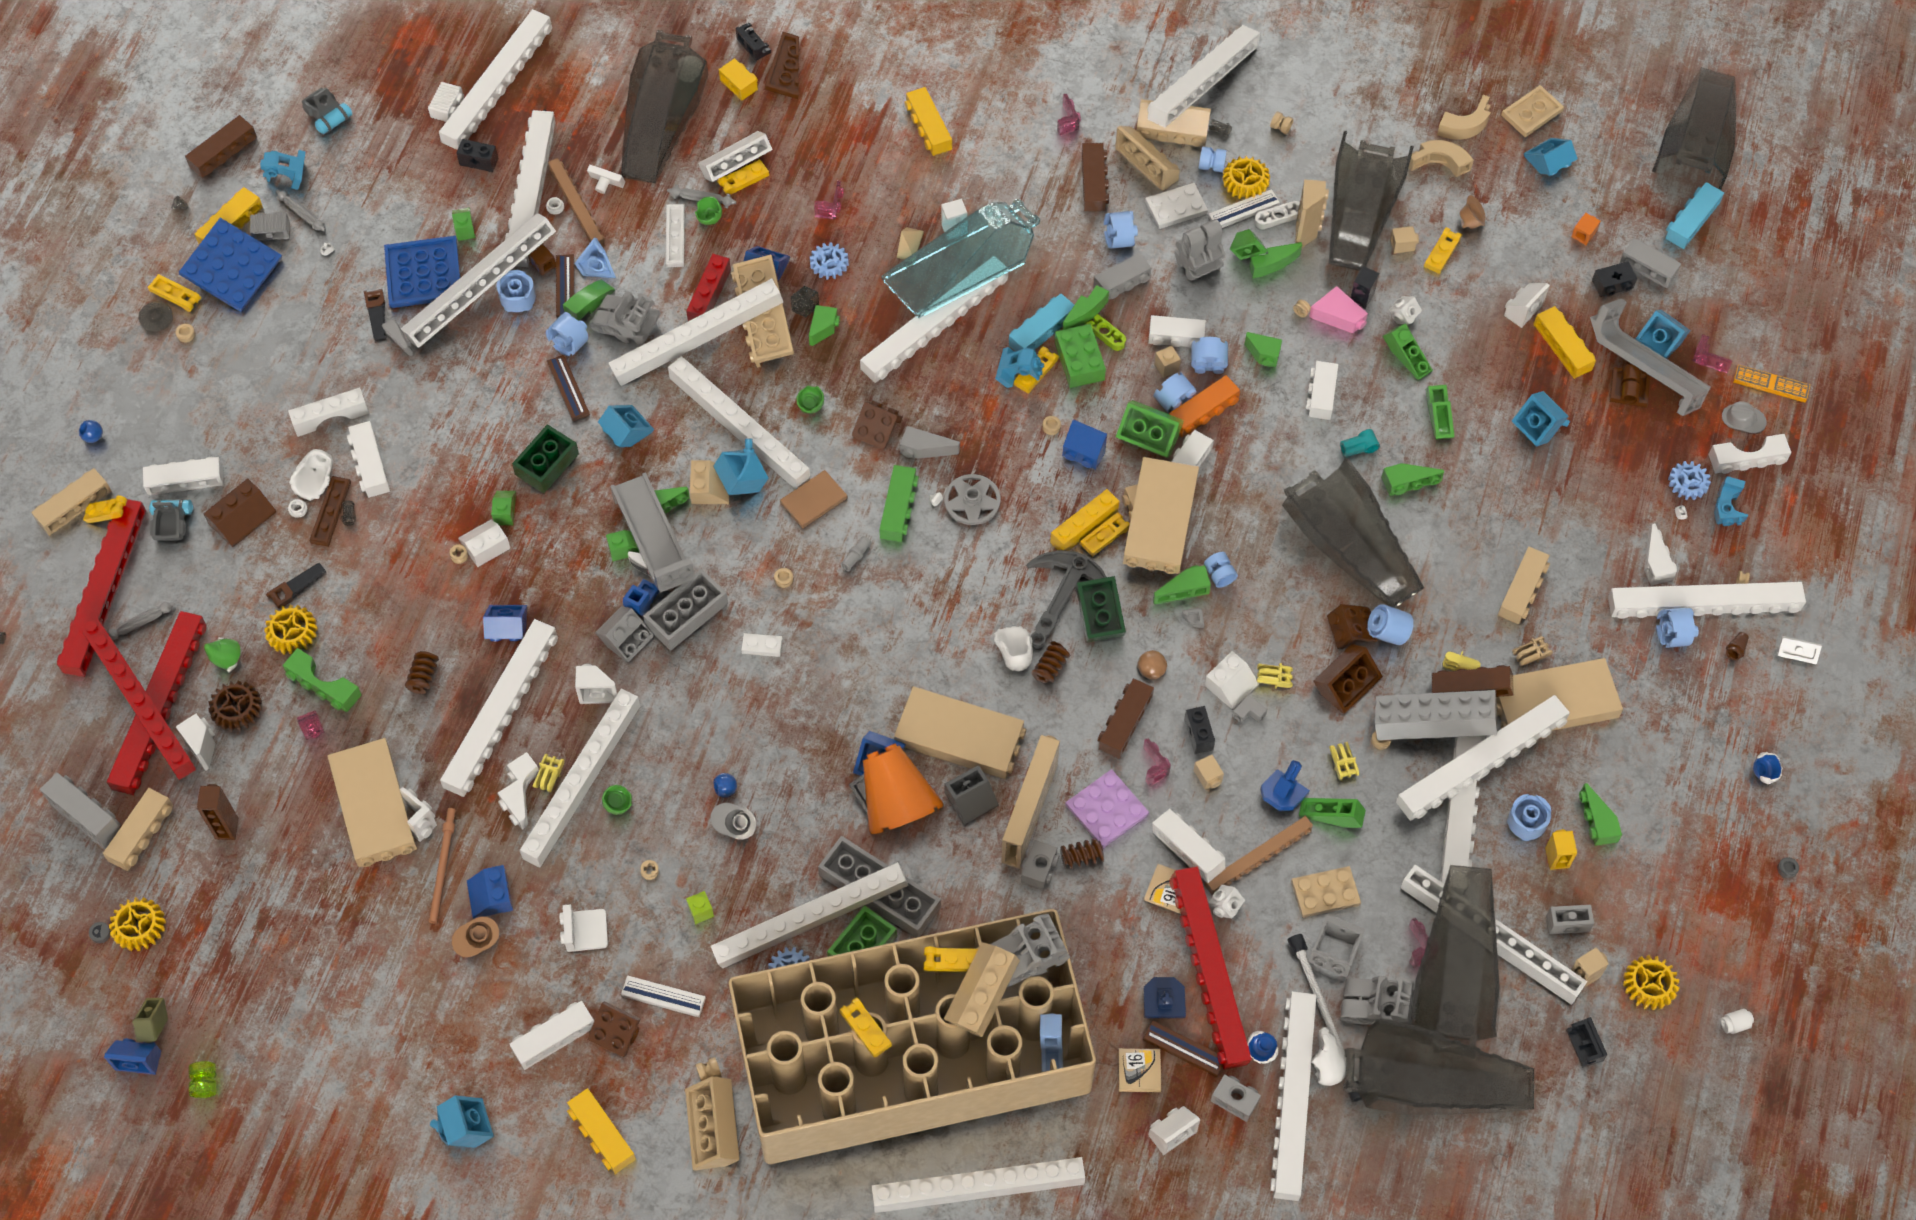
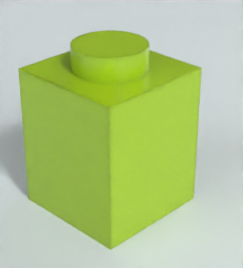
(700, 907)

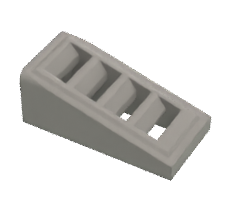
(394, 332)

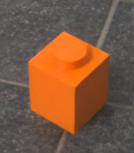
(1586, 228)

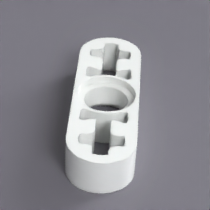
(1273, 220)

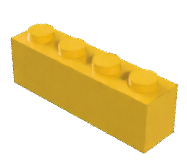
(928, 121)
(235, 211)
(1564, 342)
(1085, 521)
(601, 1131)

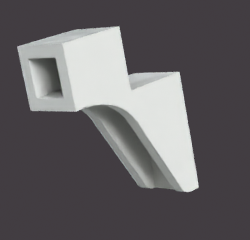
(513, 797)

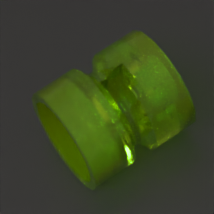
(202, 1079)

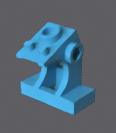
(293, 171)
(1021, 362)
(1729, 490)

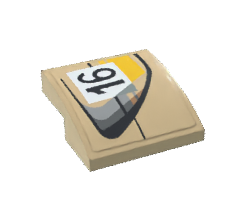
(1159, 889)
(1139, 1070)

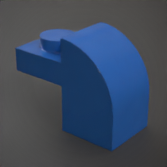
(640, 597)

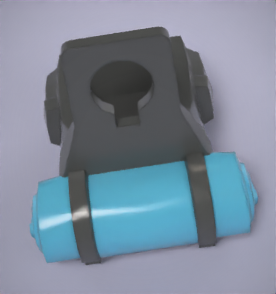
(326, 110)
(168, 519)

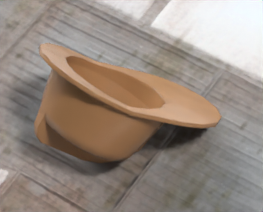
(1472, 214)
(475, 936)

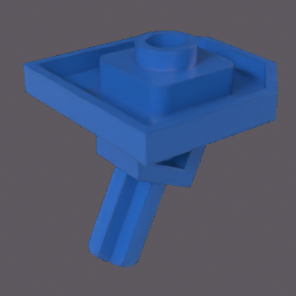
(1283, 790)

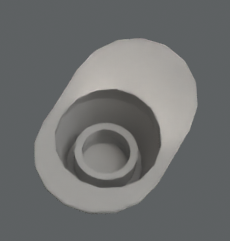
(1744, 417)
(733, 821)

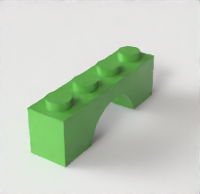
(340, 692)

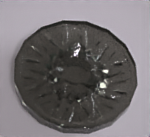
(155, 316)

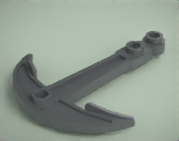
(1066, 560)

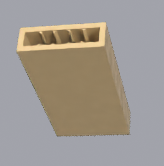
(1160, 515)
(1581, 687)
(960, 732)
(1030, 801)
(372, 802)

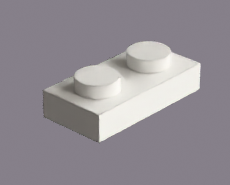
(762, 645)
(1799, 649)

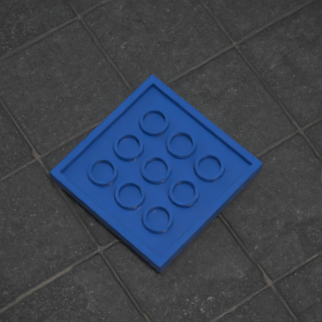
(230, 264)
(420, 270)

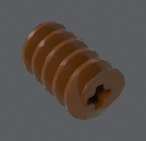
(1050, 663)
(419, 672)
(1082, 853)

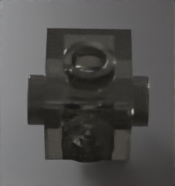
(804, 301)

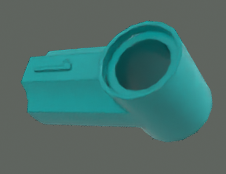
(1364, 442)

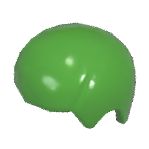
(708, 210)
(810, 399)
(616, 799)

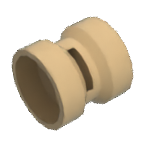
(1281, 122)
(709, 1069)

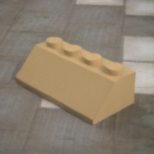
(1187, 128)
(1146, 157)
(1311, 211)
(982, 989)
(712, 1123)

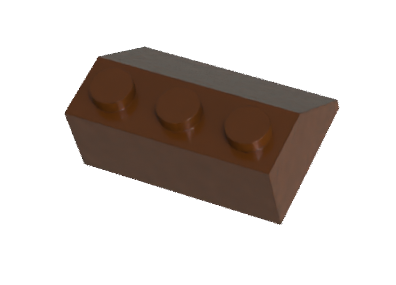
(239, 512)
(1348, 678)

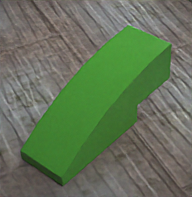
(1274, 259)
(587, 299)
(1086, 308)
(1440, 411)

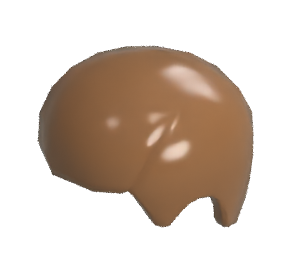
(1152, 664)

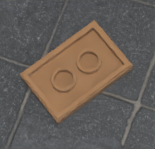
(813, 499)

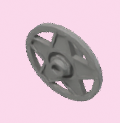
(972, 499)

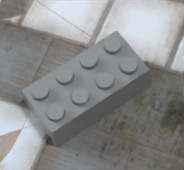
(685, 609)
(80, 809)

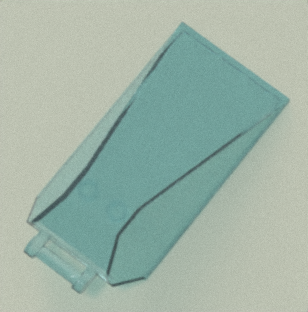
(964, 257)

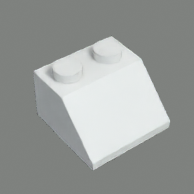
(1526, 303)
(485, 542)
(1231, 680)
(594, 685)
(198, 738)
(1174, 1129)

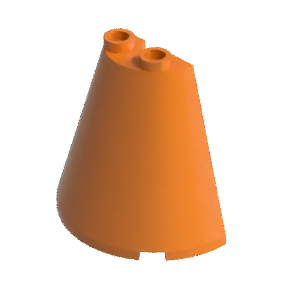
(896, 790)

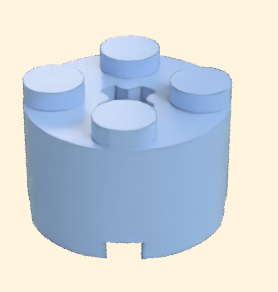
(1120, 229)
(516, 291)
(567, 334)
(1209, 355)
(1175, 392)
(1676, 627)
(1529, 817)

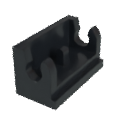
(752, 42)
(1586, 1042)

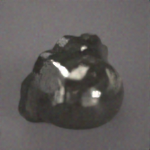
(179, 203)

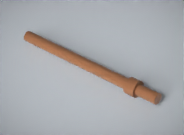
(448, 830)

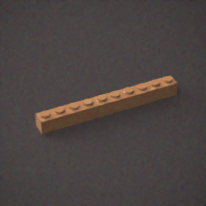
(575, 201)
(1260, 854)

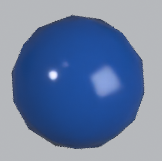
(90, 431)
(725, 785)

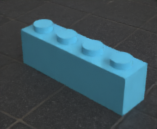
(1694, 215)
(1042, 325)

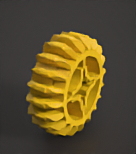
(1238, 170)
(287, 623)
(121, 927)
(1642, 969)

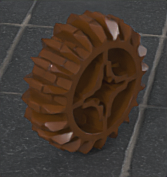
(222, 712)

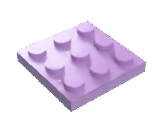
(1107, 808)

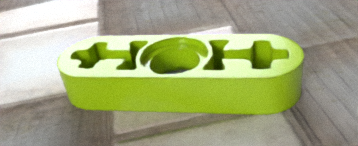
(1107, 338)

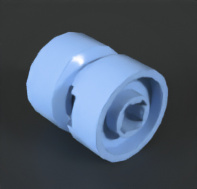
(1212, 159)
(1220, 569)

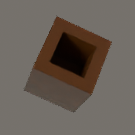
(542, 259)

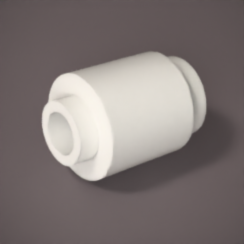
(1737, 1021)

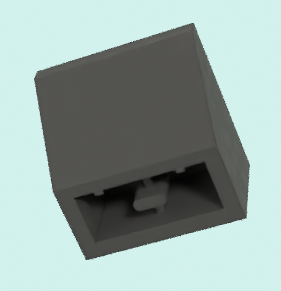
(971, 794)

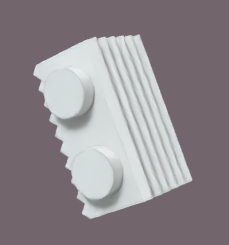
(445, 101)

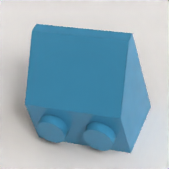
(1551, 155)
(1663, 333)
(624, 425)

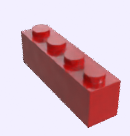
(709, 286)

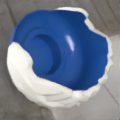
(1767, 767)
(1262, 1047)

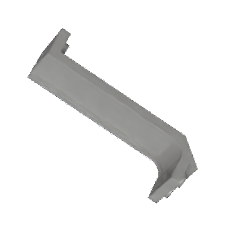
(1612, 337)
(652, 533)

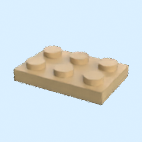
(1532, 111)
(1326, 892)

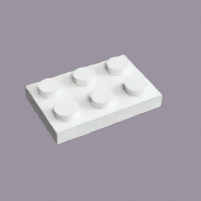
(1176, 205)

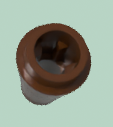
(1737, 647)

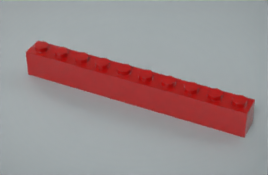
(101, 586)
(163, 691)
(137, 698)
(1210, 968)

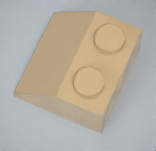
(706, 484)

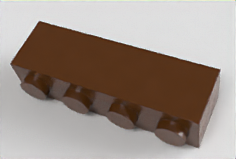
(221, 146)
(1094, 177)
(1480, 679)
(1126, 718)
(217, 812)

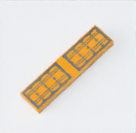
(1771, 383)

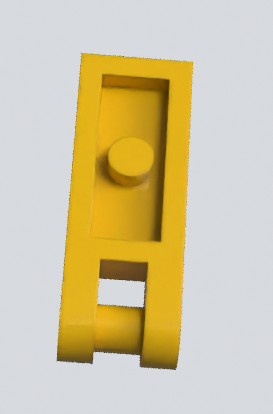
(743, 177)
(1442, 251)
(174, 292)
(1028, 382)
(105, 510)
(1104, 534)
(951, 959)
(866, 1028)

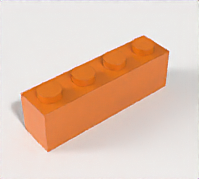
(1207, 404)

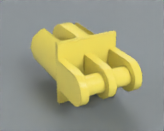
(1455, 661)
(1273, 675)
(1343, 760)
(548, 773)

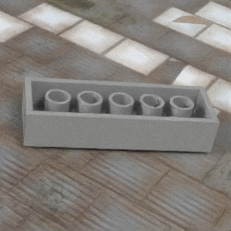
(1436, 715)
(908, 908)

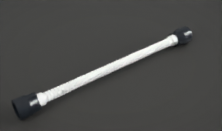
(1299, 947)

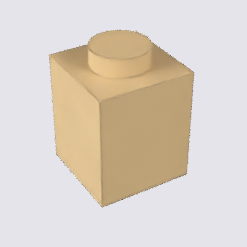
(1403, 239)
(1167, 361)
(1208, 772)

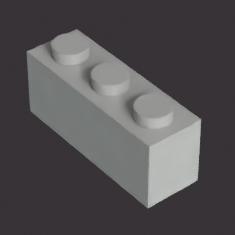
(1651, 262)
(1124, 275)

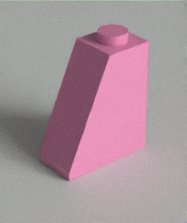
(1339, 311)

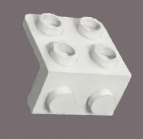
(423, 820)
(583, 929)

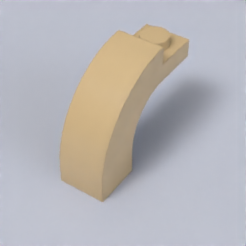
(1467, 126)
(1442, 152)

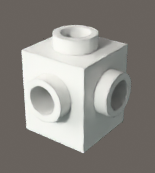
(1405, 310)
(1226, 901)

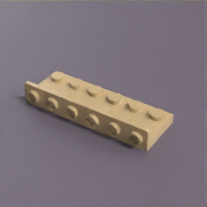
(768, 331)

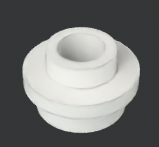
(552, 202)
(297, 503)

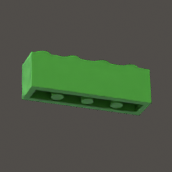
(898, 503)

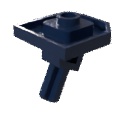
(1164, 998)

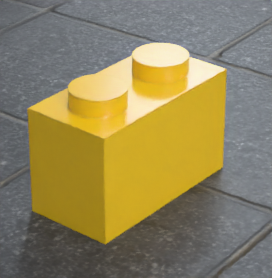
(738, 79)
(1561, 849)

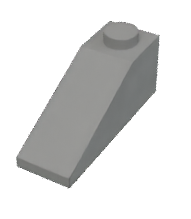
(923, 444)

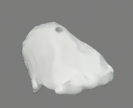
(312, 475)
(1015, 647)
(1329, 1060)

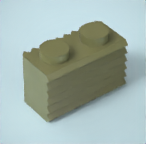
(150, 1020)

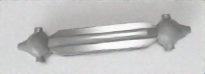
(697, 195)
(300, 210)
(140, 620)

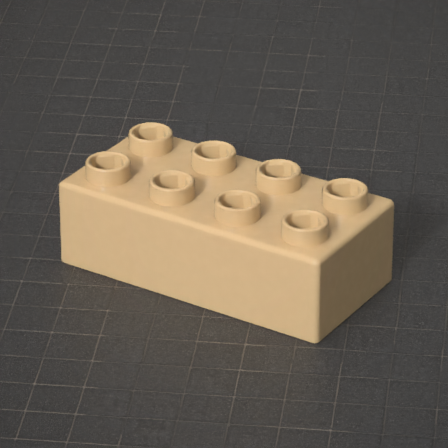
(826, 1092)

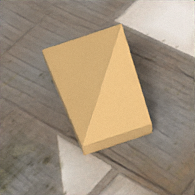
(909, 242)

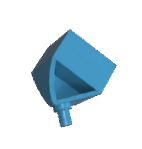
(1540, 418)
(741, 470)
(463, 1122)

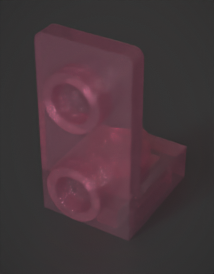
(1071, 122)
(829, 210)
(1708, 359)
(310, 725)
(1163, 765)
(1419, 931)

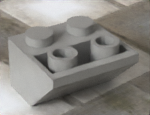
(625, 633)

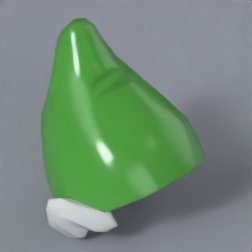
(223, 653)

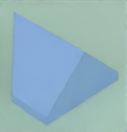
(594, 261)

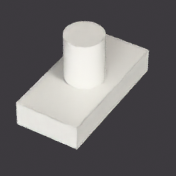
(605, 178)

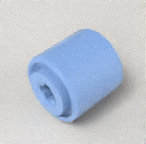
(1390, 624)

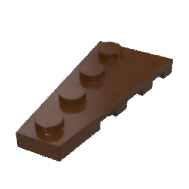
(784, 70)

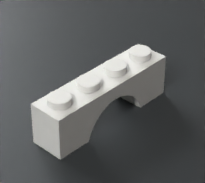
(347, 404)
(1728, 458)

